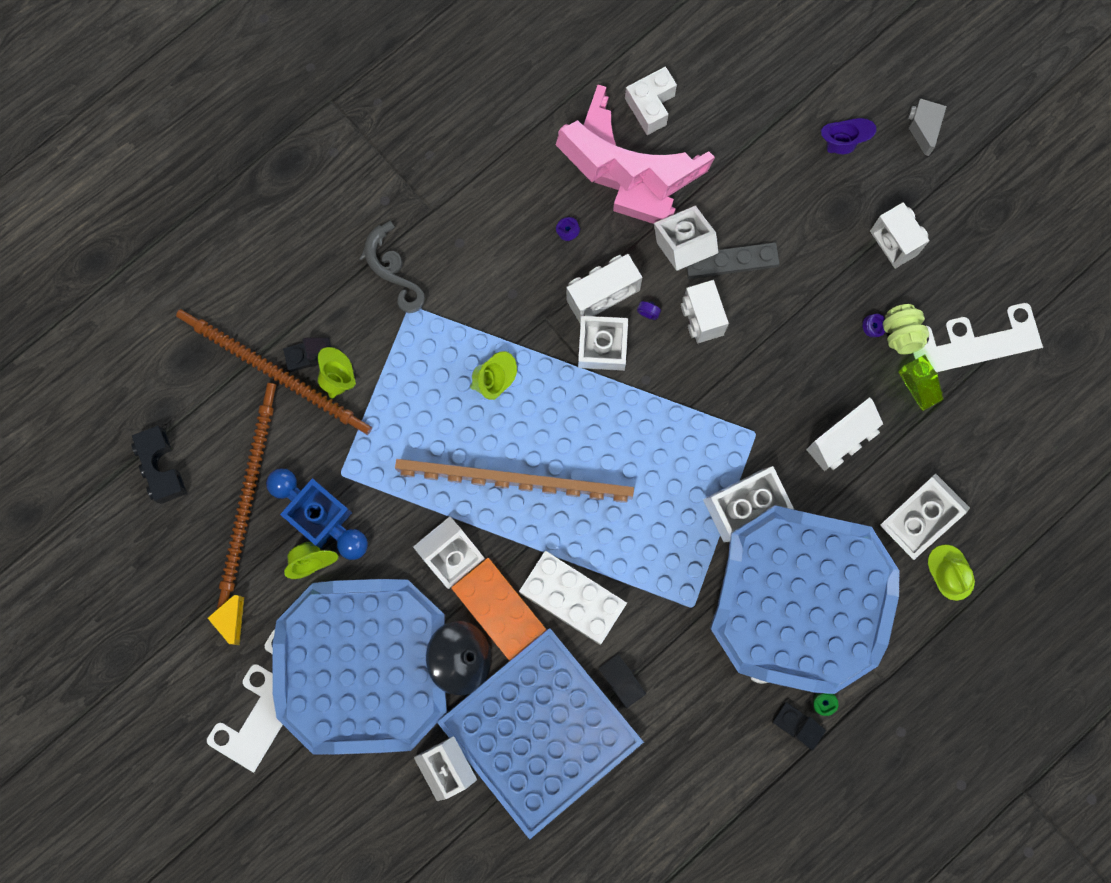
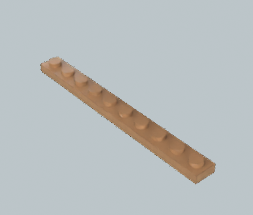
(525, 482)

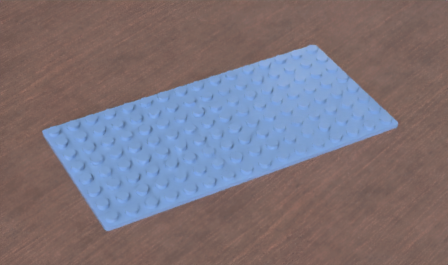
(556, 426)

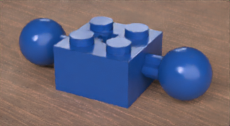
(299, 513)

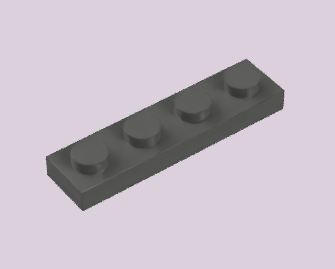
(736, 260)

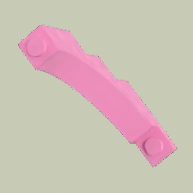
(658, 172)
(640, 200)

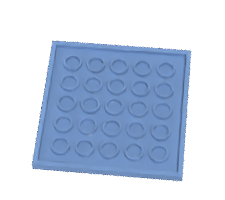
(540, 733)

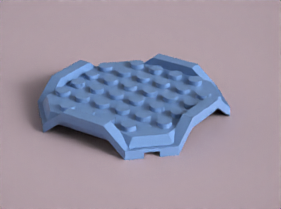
(806, 600)
(356, 667)

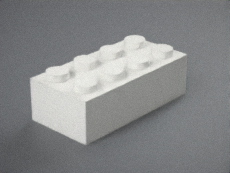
(572, 597)

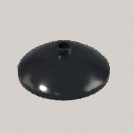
(448, 661)

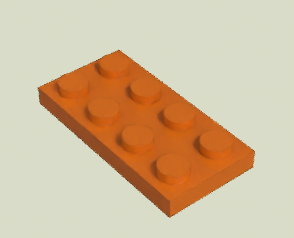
(499, 609)

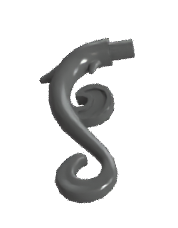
(388, 273)

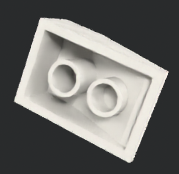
(925, 516)

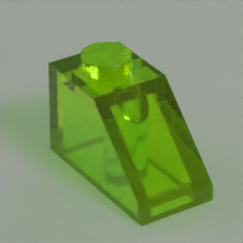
(922, 382)

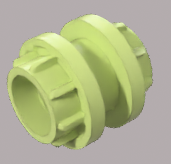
(906, 329)

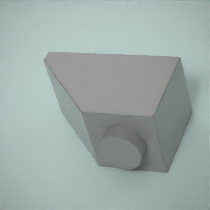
(926, 123)

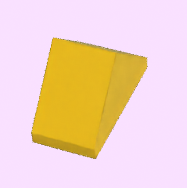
(229, 619)

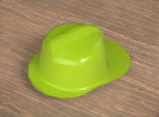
(335, 372)
(494, 375)
(307, 559)
(951, 572)

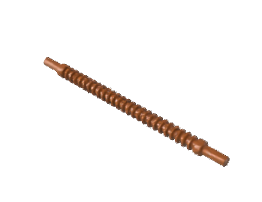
(265, 412)
(346, 416)

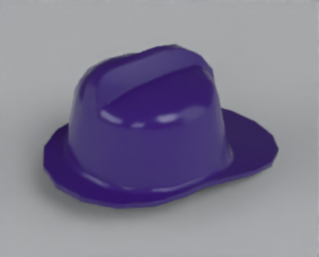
(845, 135)

